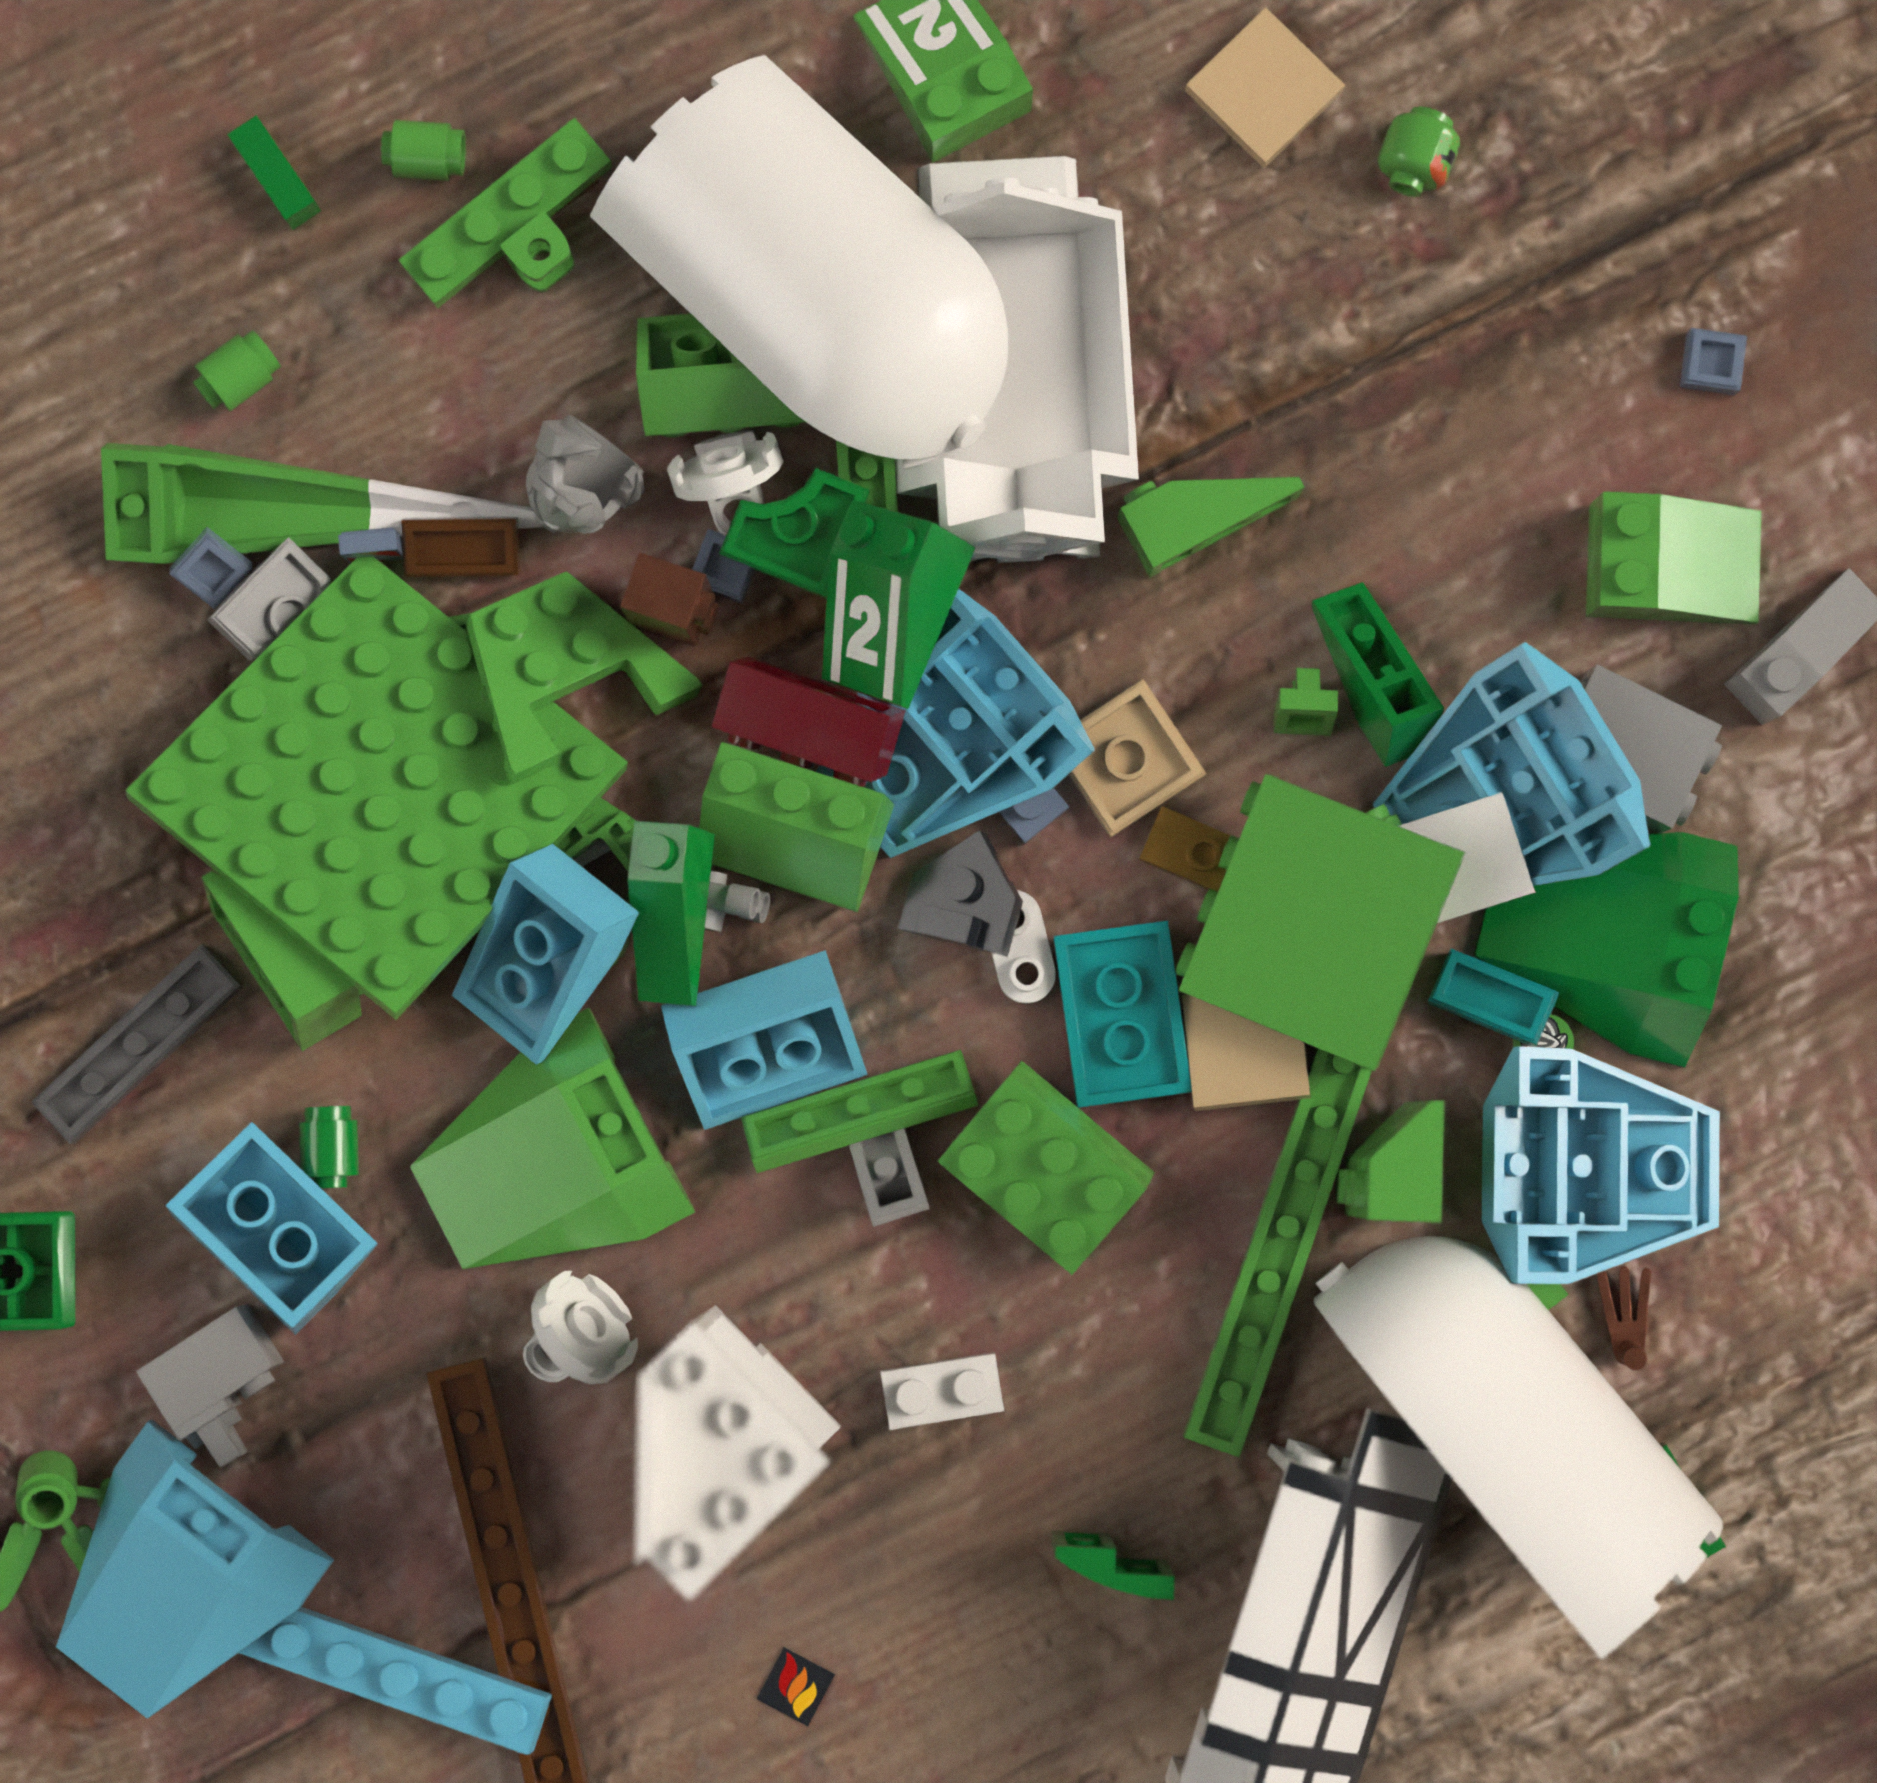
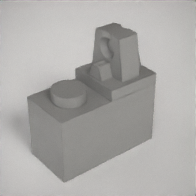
(202, 1374)

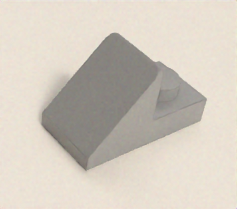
(889, 1177)

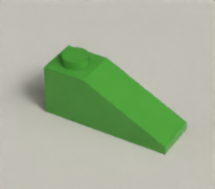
(1193, 514)

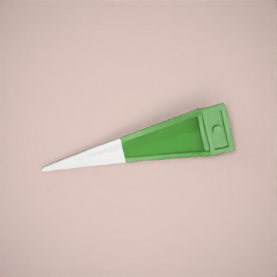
(169, 494)

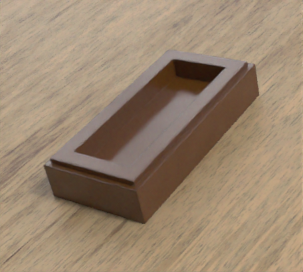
(461, 546)

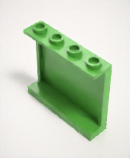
(1319, 920)

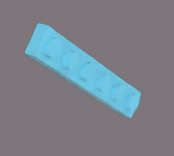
(405, 1678)

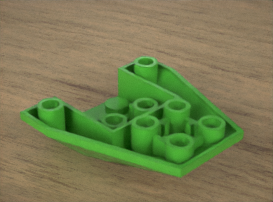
(550, 1160)

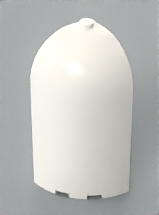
(814, 266)
(1524, 1428)

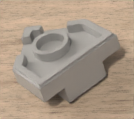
(269, 599)

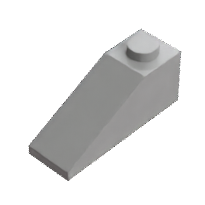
(1805, 648)

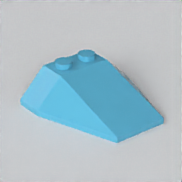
(977, 733)
(1542, 744)
(1591, 1166)

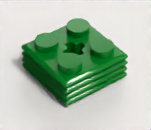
(47, 1253)

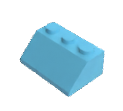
(764, 1040)
(272, 1227)

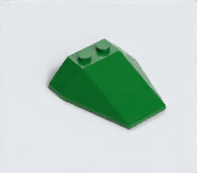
(1628, 947)

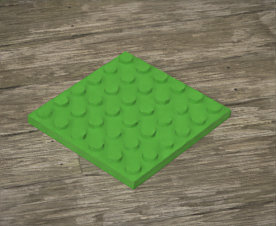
(366, 785)

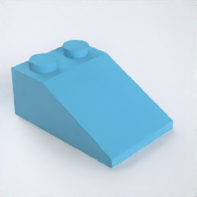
(543, 950)

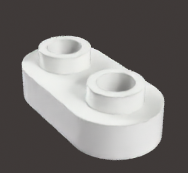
(1031, 947)

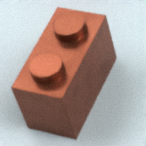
(669, 600)

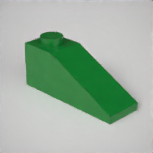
(1377, 673)
(671, 893)

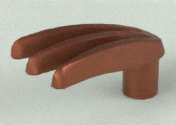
(1627, 1335)

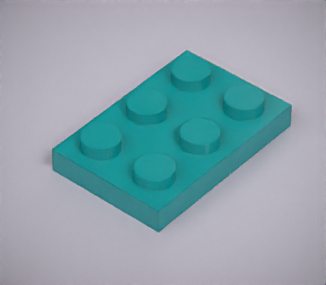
(1122, 1014)

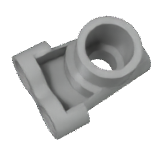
(735, 900)

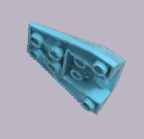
(178, 1577)

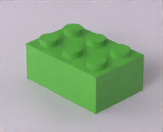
(1047, 1167)

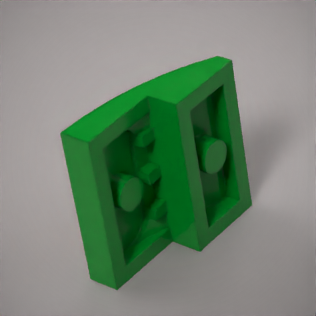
(1095, 1558)

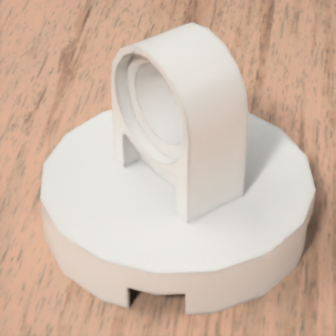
(726, 470)
(580, 1331)

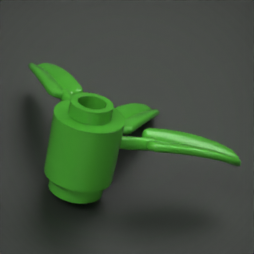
(44, 1500)

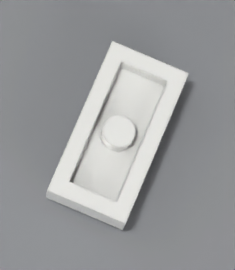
(942, 1390)

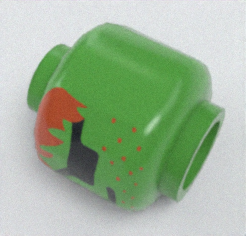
(1419, 151)

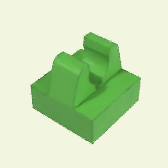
(1305, 706)

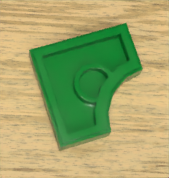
(793, 535)

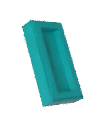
(1493, 998)

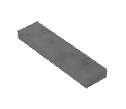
(137, 1044)

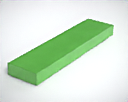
(859, 1111)

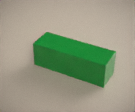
(274, 172)

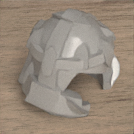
(579, 478)

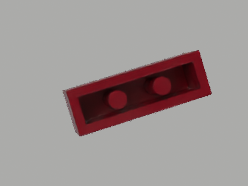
(807, 721)

